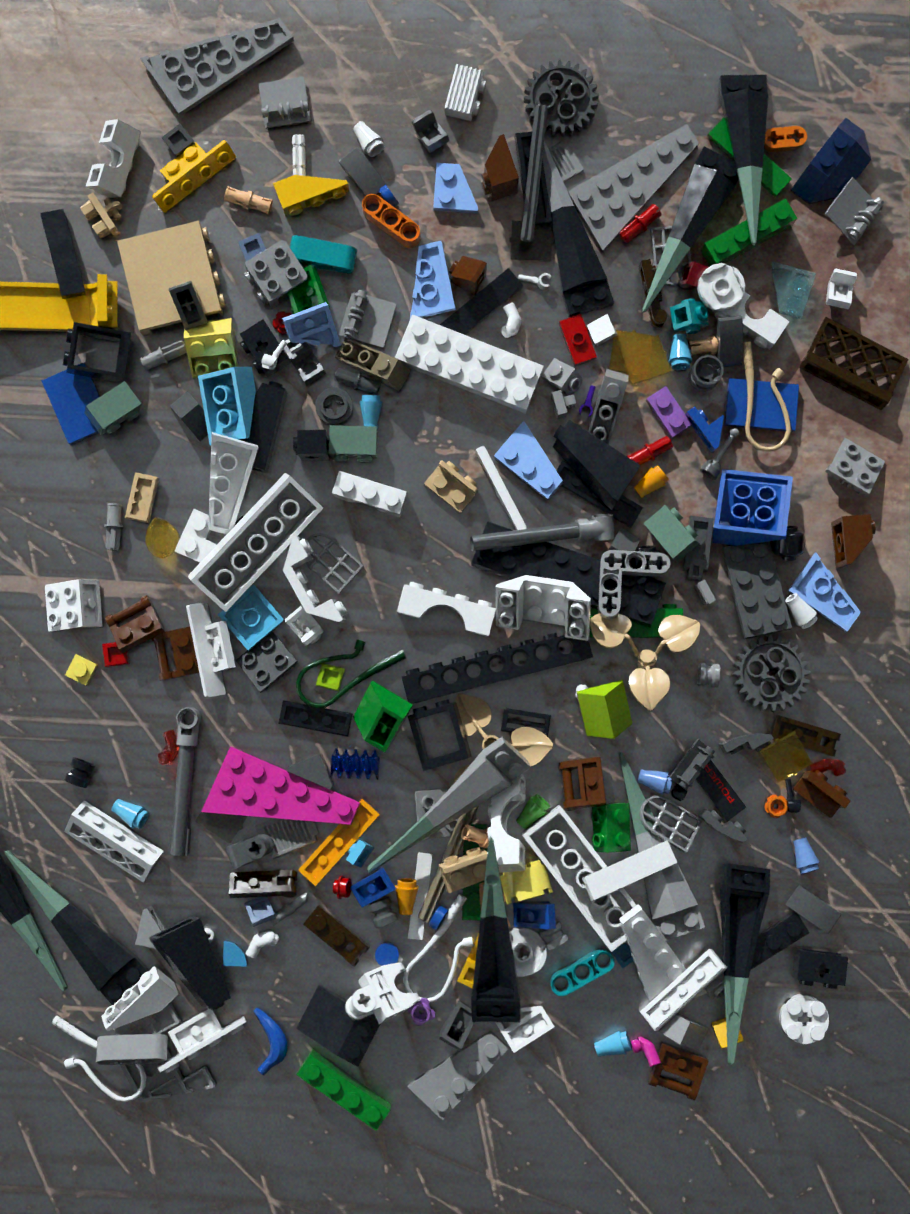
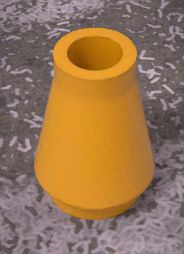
(652, 481)
(406, 894)

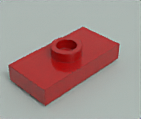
(577, 340)

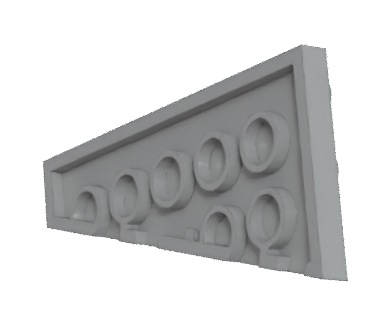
(209, 65)
(621, 191)

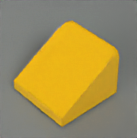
(719, 1028)

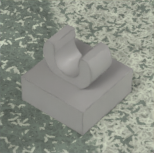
(562, 403)

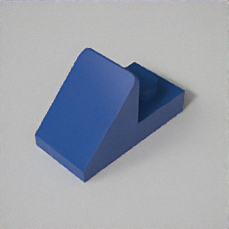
(710, 433)
(372, 887)
(534, 915)

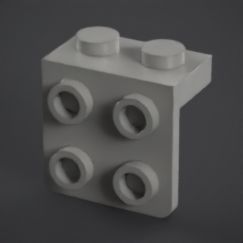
(275, 272)

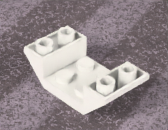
(299, 554)
(545, 602)

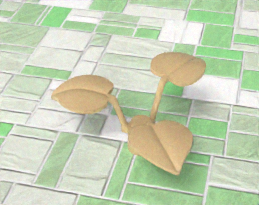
(647, 682)
(526, 740)

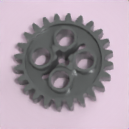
(580, 106)
(789, 662)

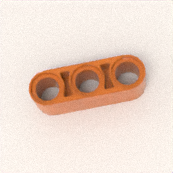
(386, 211)

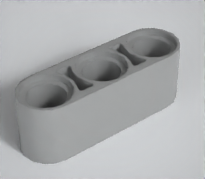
(132, 1049)

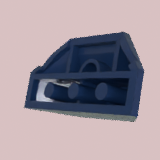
(838, 161)

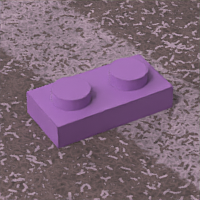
(668, 412)

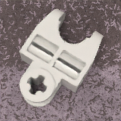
(380, 995)

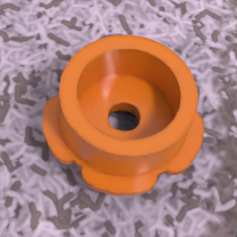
(782, 806)

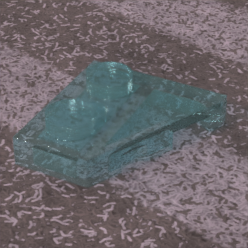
(792, 288)

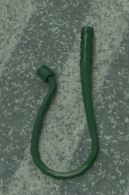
(359, 646)

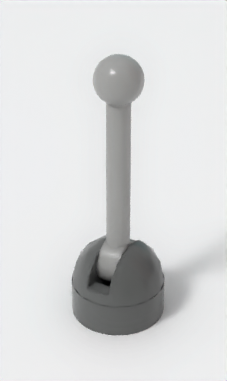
(711, 467)

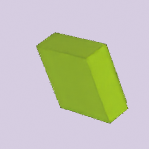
(330, 677)

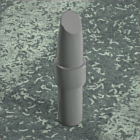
(289, 908)

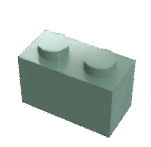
(113, 408)
(353, 442)
(672, 533)

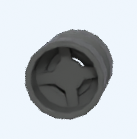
(383, 914)

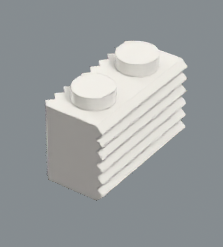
(464, 93)

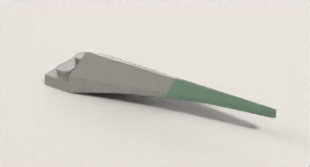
(483, 779)
(668, 893)

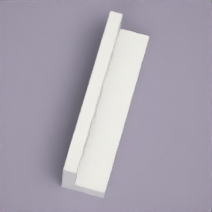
(114, 838)

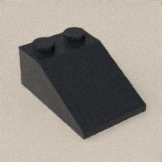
(334, 1029)

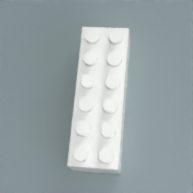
(469, 364)
(255, 542)
(569, 860)

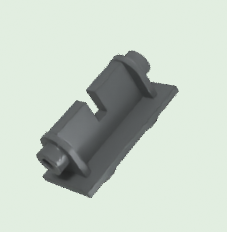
(691, 764)

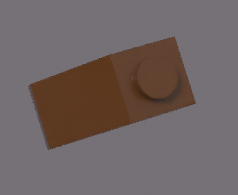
(468, 274)

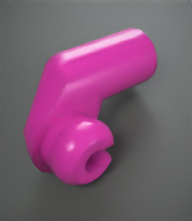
(648, 1048)

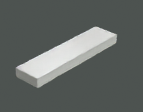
(500, 488)
(629, 870)
(683, 989)

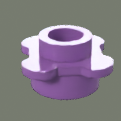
(419, 1018)

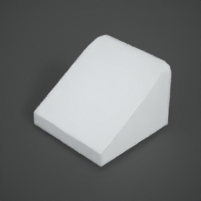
(602, 330)

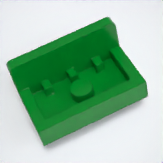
(307, 293)
(611, 828)

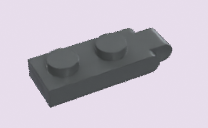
(698, 559)

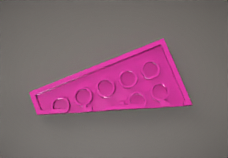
(263, 790)

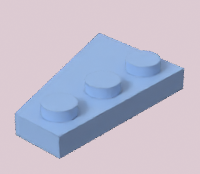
(432, 284)
(824, 594)

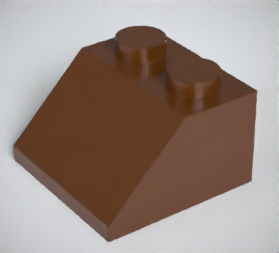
(500, 174)
(850, 537)

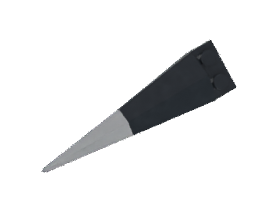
(580, 271)

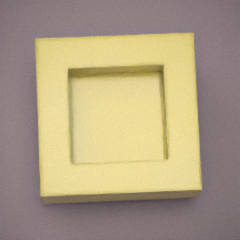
(81, 670)

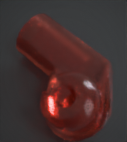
(171, 750)
(829, 764)

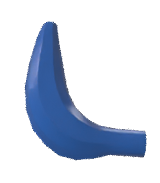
(277, 1041)

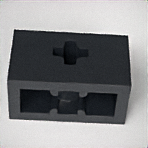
(258, 336)
(312, 445)
(834, 967)

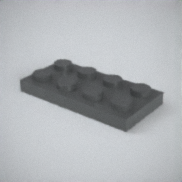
(756, 589)

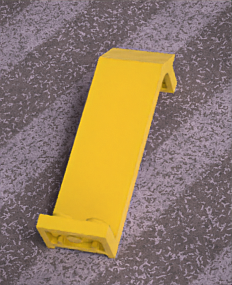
(41, 307)

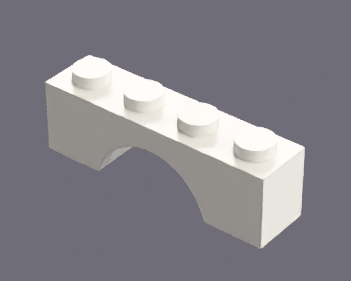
(417, 601)
(509, 851)

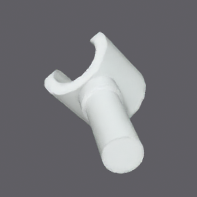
(536, 280)
(270, 362)

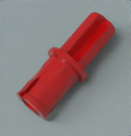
(640, 223)
(651, 451)

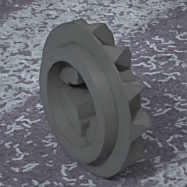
(324, 400)

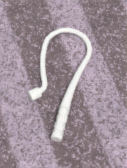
(467, 942)
(73, 1062)

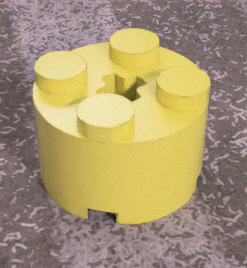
(527, 883)

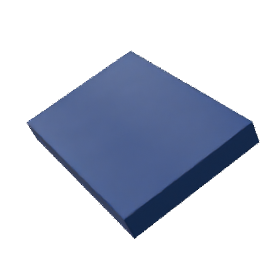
(69, 398)
(766, 408)

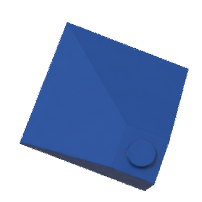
(751, 508)

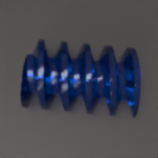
(355, 763)

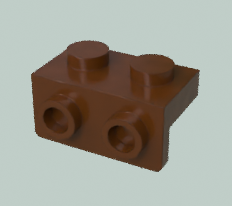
(820, 793)

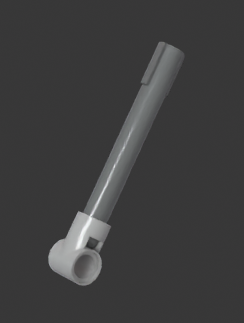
(599, 527)
(186, 739)

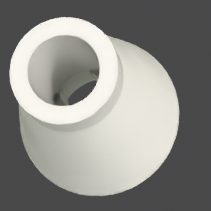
(370, 141)
(802, 613)

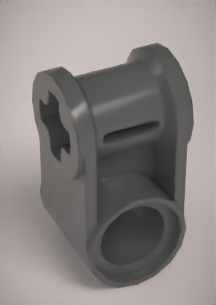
(247, 850)

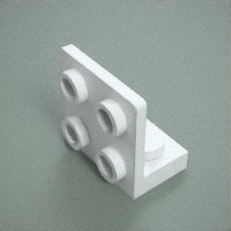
(73, 605)

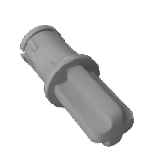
(163, 355)
(113, 526)

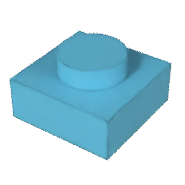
(359, 853)

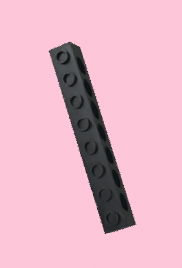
(416, 693)

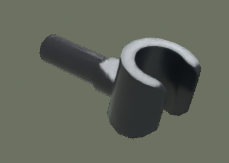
(678, 792)
(793, 805)

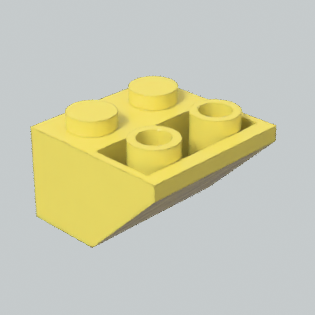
(211, 347)

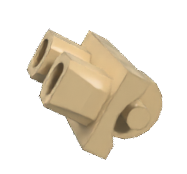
(94, 207)

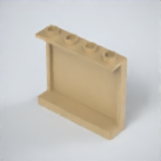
(164, 261)

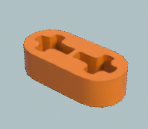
(785, 133)

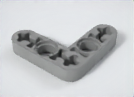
(616, 572)

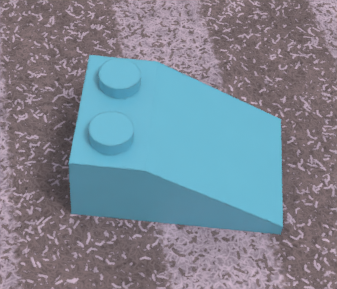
(228, 401)

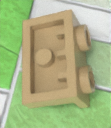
(452, 486)
(464, 870)

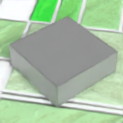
(704, 592)

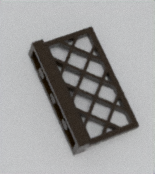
(850, 381)

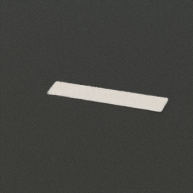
(422, 877)

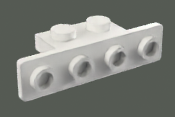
(211, 648)
(197, 1033)

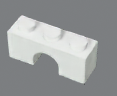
(122, 143)
(763, 330)
(371, 493)

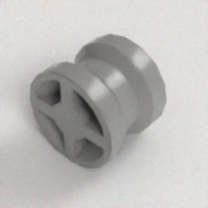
(708, 675)
(554, 937)

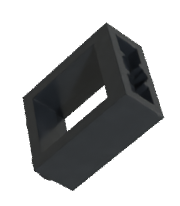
(102, 333)
(422, 712)

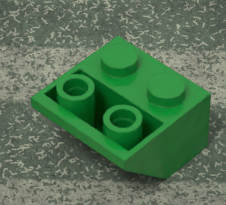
(381, 716)

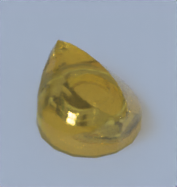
(161, 538)

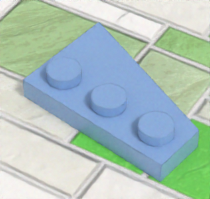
(529, 462)

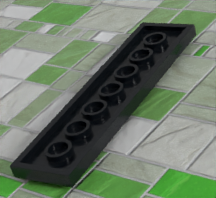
(638, 593)

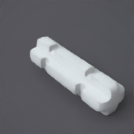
(298, 152)

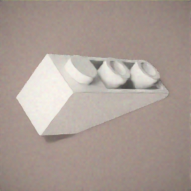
(145, 998)

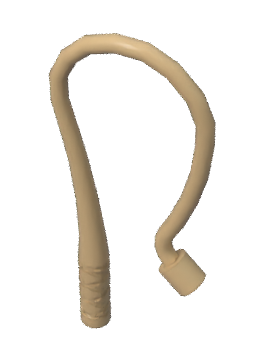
(776, 376)

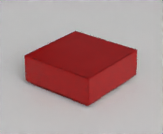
(113, 656)

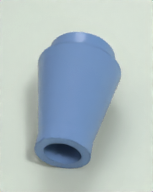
(656, 780)
(805, 857)

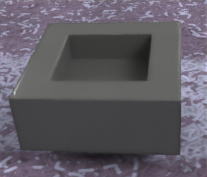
(178, 140)

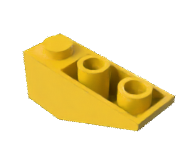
(305, 191)

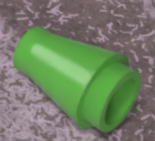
(533, 811)

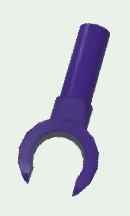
(588, 401)

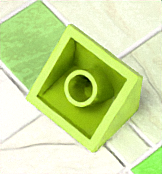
(605, 710)

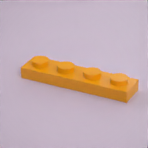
(338, 844)

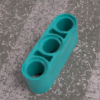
(324, 254)
(594, 971)

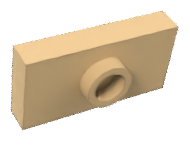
(142, 498)

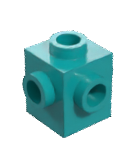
(689, 316)

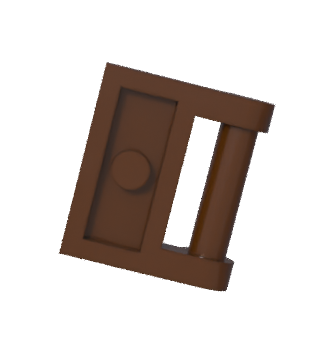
(137, 630)
(183, 653)
(590, 783)
(681, 1064)

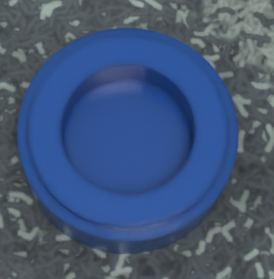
(388, 196)
(438, 917)
(386, 954)

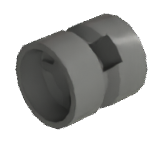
(706, 373)

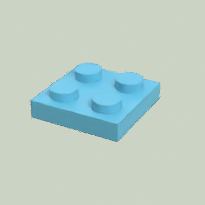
(251, 617)

